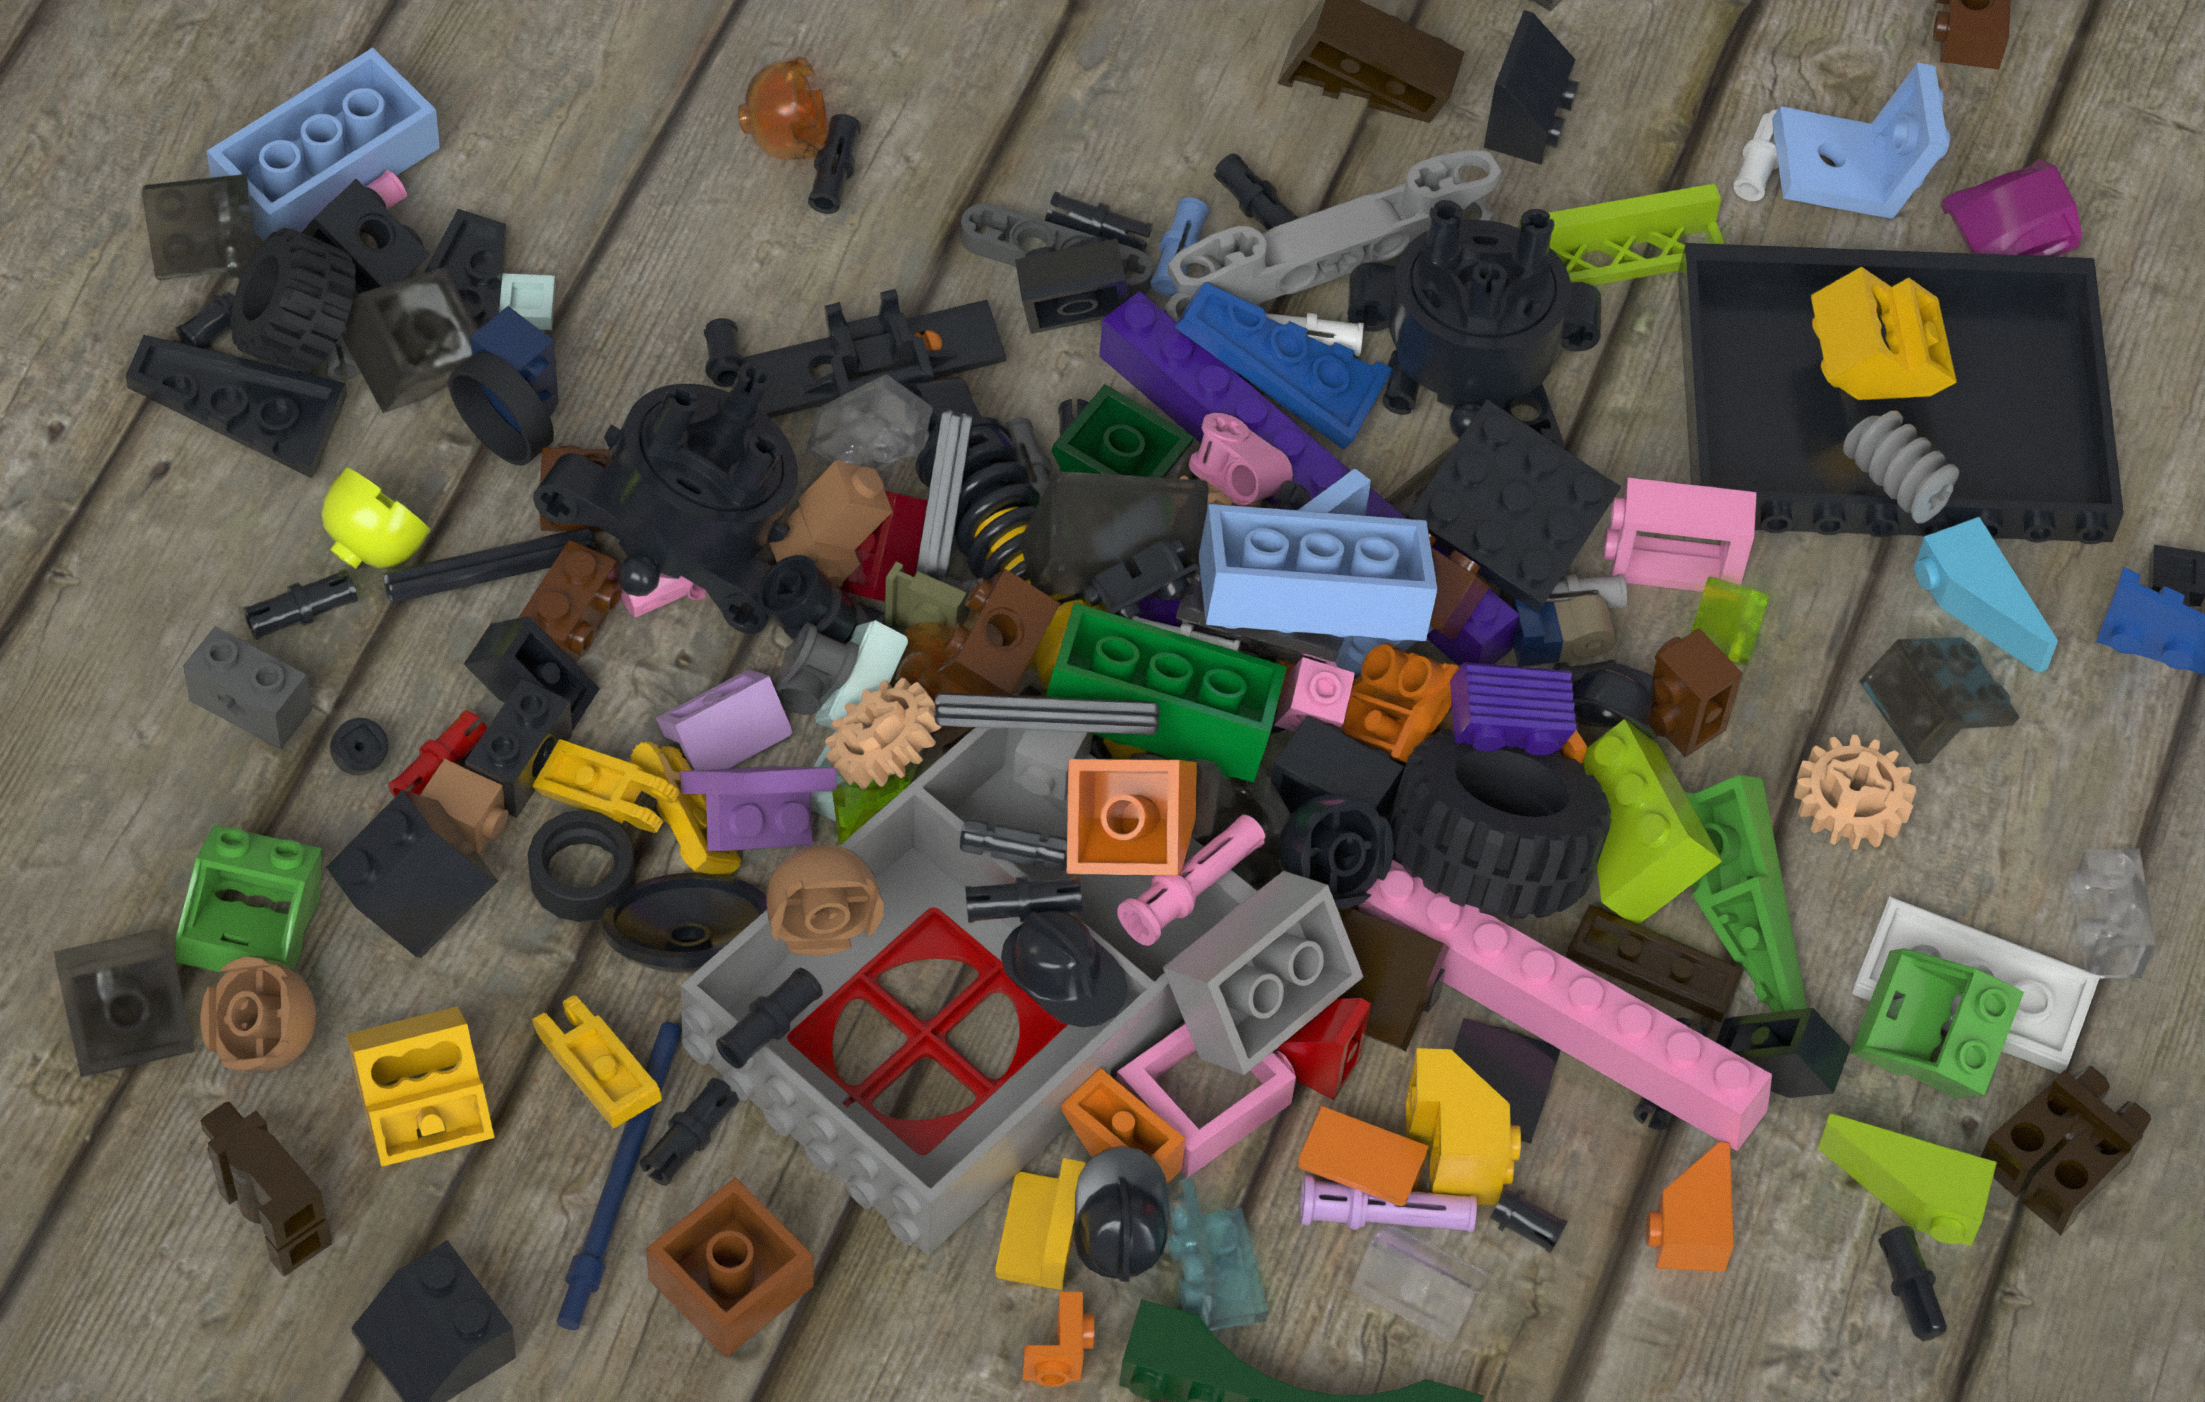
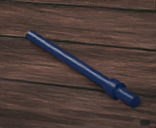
(587, 1267)

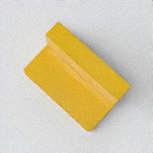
(1039, 1228)

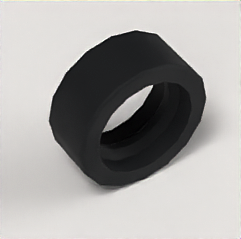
(575, 829)

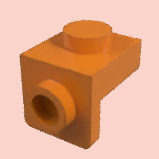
(1062, 1362)

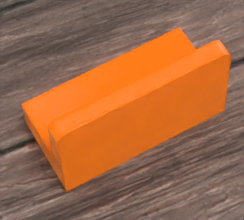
(1363, 1156)

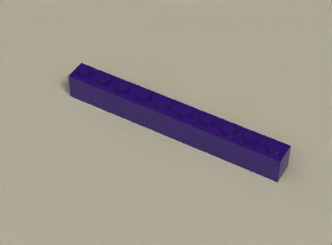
(1192, 383)

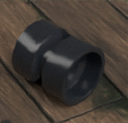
(801, 593)

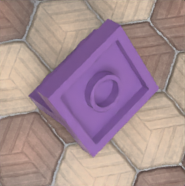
(758, 804)

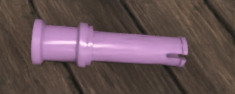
(1351, 1206)

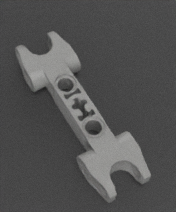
(1333, 239)

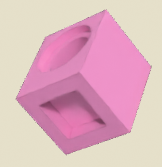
(1314, 691)

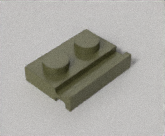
(922, 600)

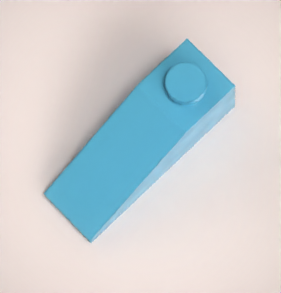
(1982, 591)

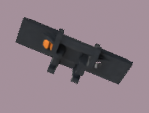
(876, 346)

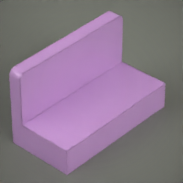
(728, 722)

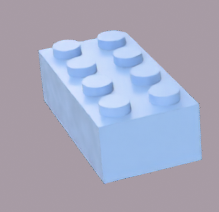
(326, 138)
(1317, 573)

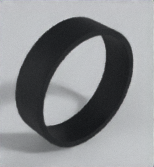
(514, 394)

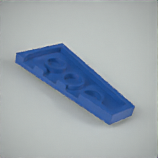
(1300, 373)
(2154, 625)

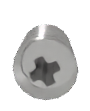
(1902, 464)

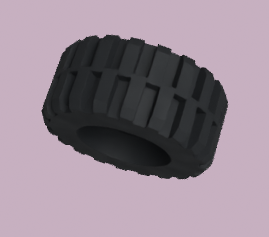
(1499, 826)

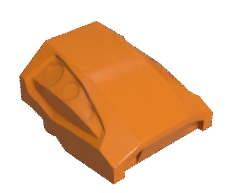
(1397, 700)

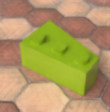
(1654, 833)

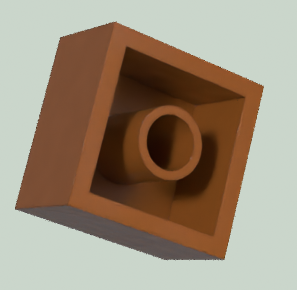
(730, 1267)

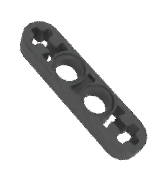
(1056, 236)

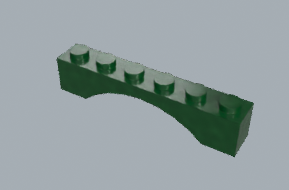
(1182, 1361)

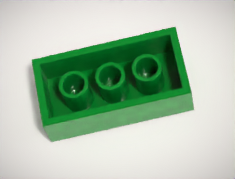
(1208, 696)

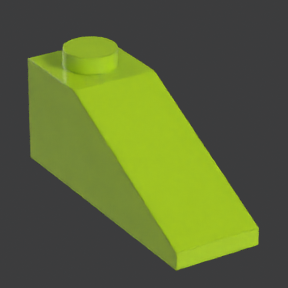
(1918, 1180)

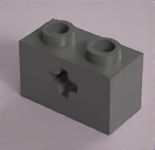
(247, 687)

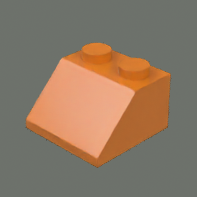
(1130, 816)

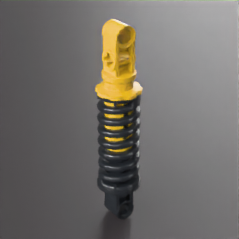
(989, 514)

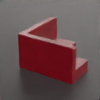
(891, 542)

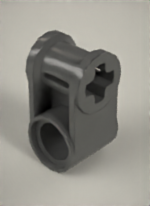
(813, 670)

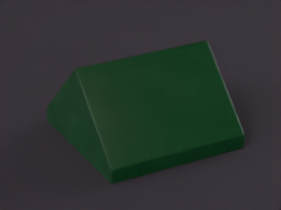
(1120, 439)

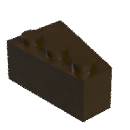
(1374, 57)

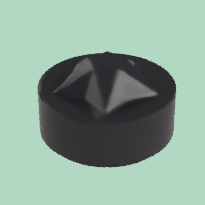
(359, 746)

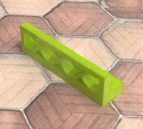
(1621, 224)

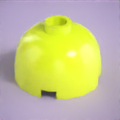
(369, 524)

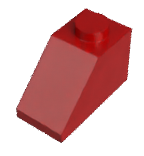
(1329, 1046)

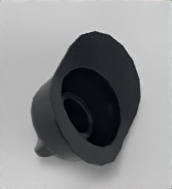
(1615, 694)
(1064, 969)
(1121, 1213)

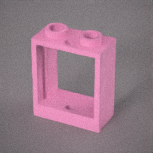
(1682, 512)
(1230, 1126)

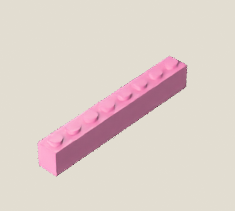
(1581, 1012)

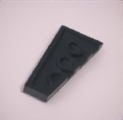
(251, 402)

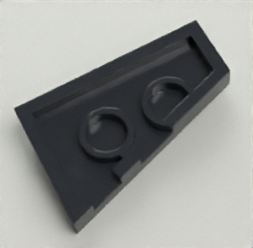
(474, 260)

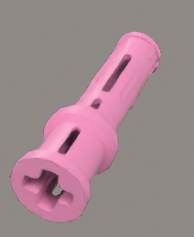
(1176, 895)

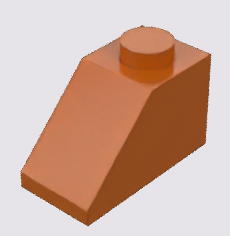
(1112, 1117)
(1695, 1216)

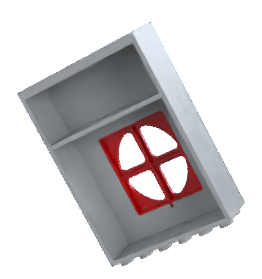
(941, 1169)

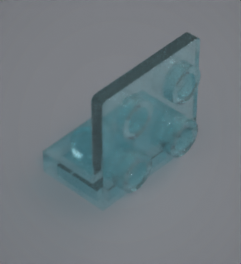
(1216, 1263)

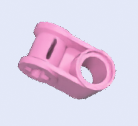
(1239, 460)

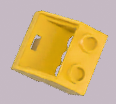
(1853, 343)
(449, 1096)
(1462, 1125)

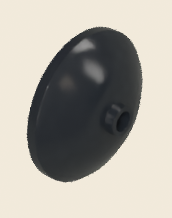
(680, 919)

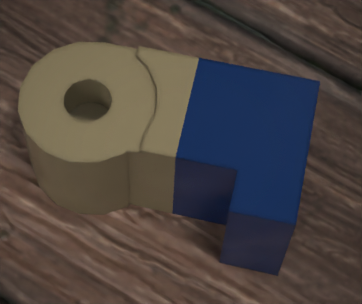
(1563, 631)

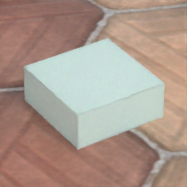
(530, 297)

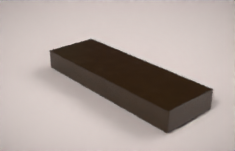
(1655, 963)

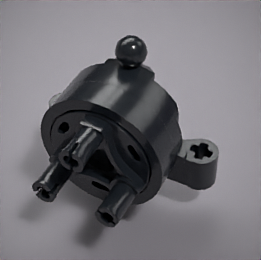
(1477, 308)
(687, 491)

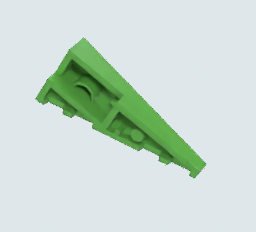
(1746, 890)

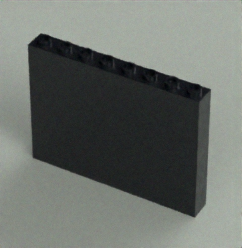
(2019, 423)

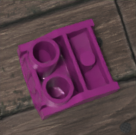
(2017, 214)

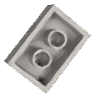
(1263, 972)

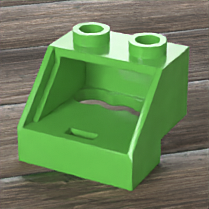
(255, 867)
(1907, 1029)

